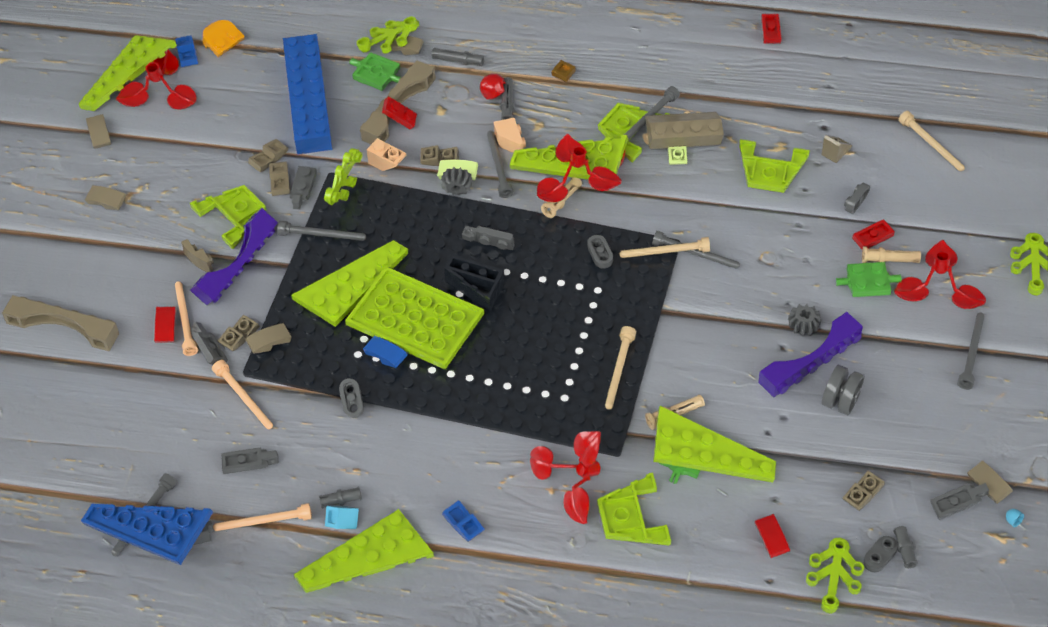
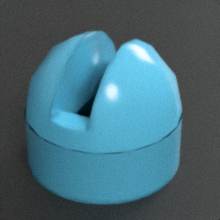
(1014, 517)

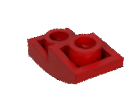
(165, 325)
(772, 536)

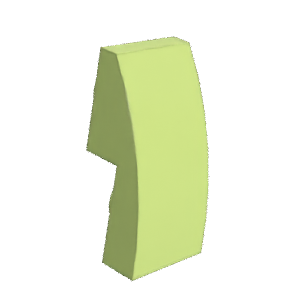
(677, 155)
(464, 164)

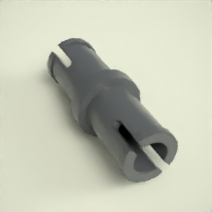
(340, 497)
(905, 547)

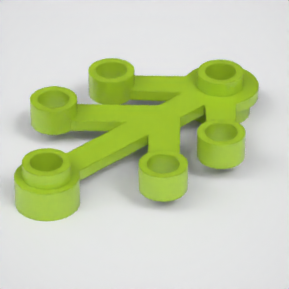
(389, 34)
(333, 194)
(1035, 243)
(835, 571)

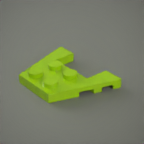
(618, 122)
(768, 172)
(236, 205)
(623, 517)

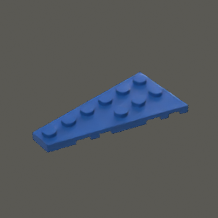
(152, 528)

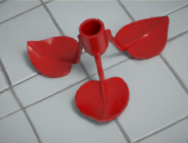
(135, 93)
(570, 150)
(941, 260)
(586, 448)

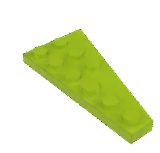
(125, 67)
(601, 153)
(342, 290)
(697, 447)
(369, 552)

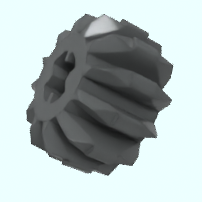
(456, 181)
(804, 319)

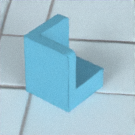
(341, 517)

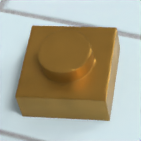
(563, 70)

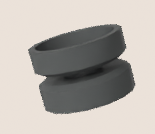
(843, 389)

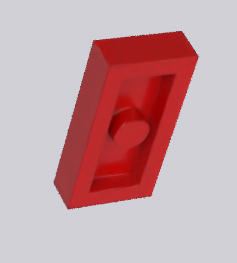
(771, 28)
(399, 112)
(873, 234)

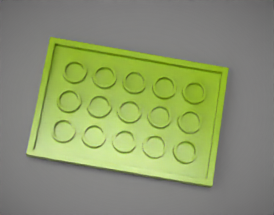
(415, 317)

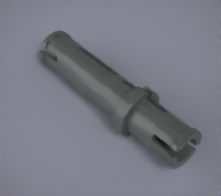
(461, 57)
(507, 113)

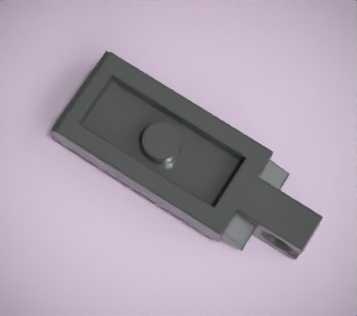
(302, 185)
(489, 237)
(207, 344)
(248, 460)
(958, 499)

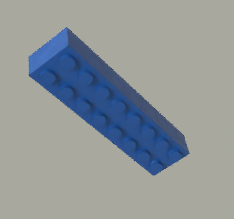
(307, 94)

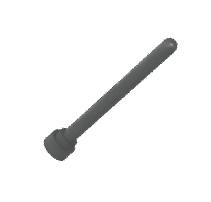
(670, 95)
(505, 189)
(286, 228)
(660, 239)
(966, 379)
(166, 483)

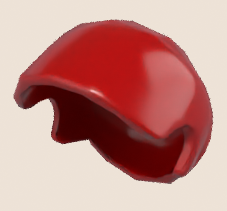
(492, 86)

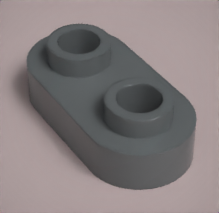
(859, 195)
(600, 253)
(351, 399)
(881, 552)

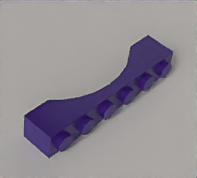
(255, 231)
(782, 374)

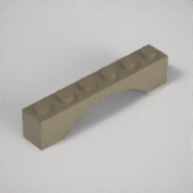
(416, 80)
(26, 313)

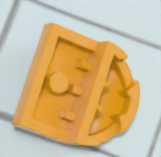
(221, 36)

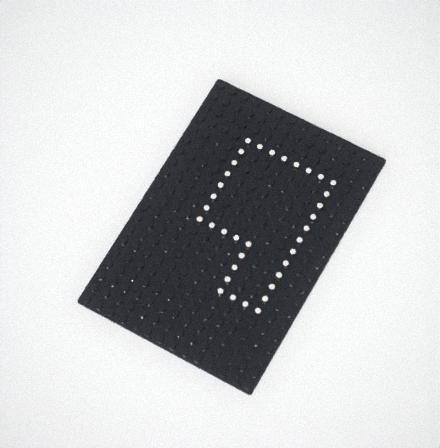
(530, 364)

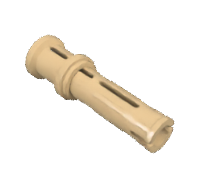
(572, 186)
(883, 255)
(695, 402)

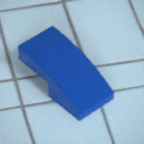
(186, 51)
(386, 351)
(463, 521)

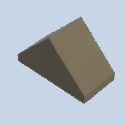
(834, 148)

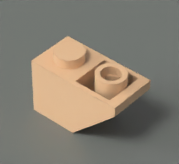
(508, 135)
(384, 155)

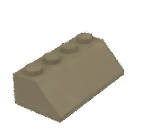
(684, 130)

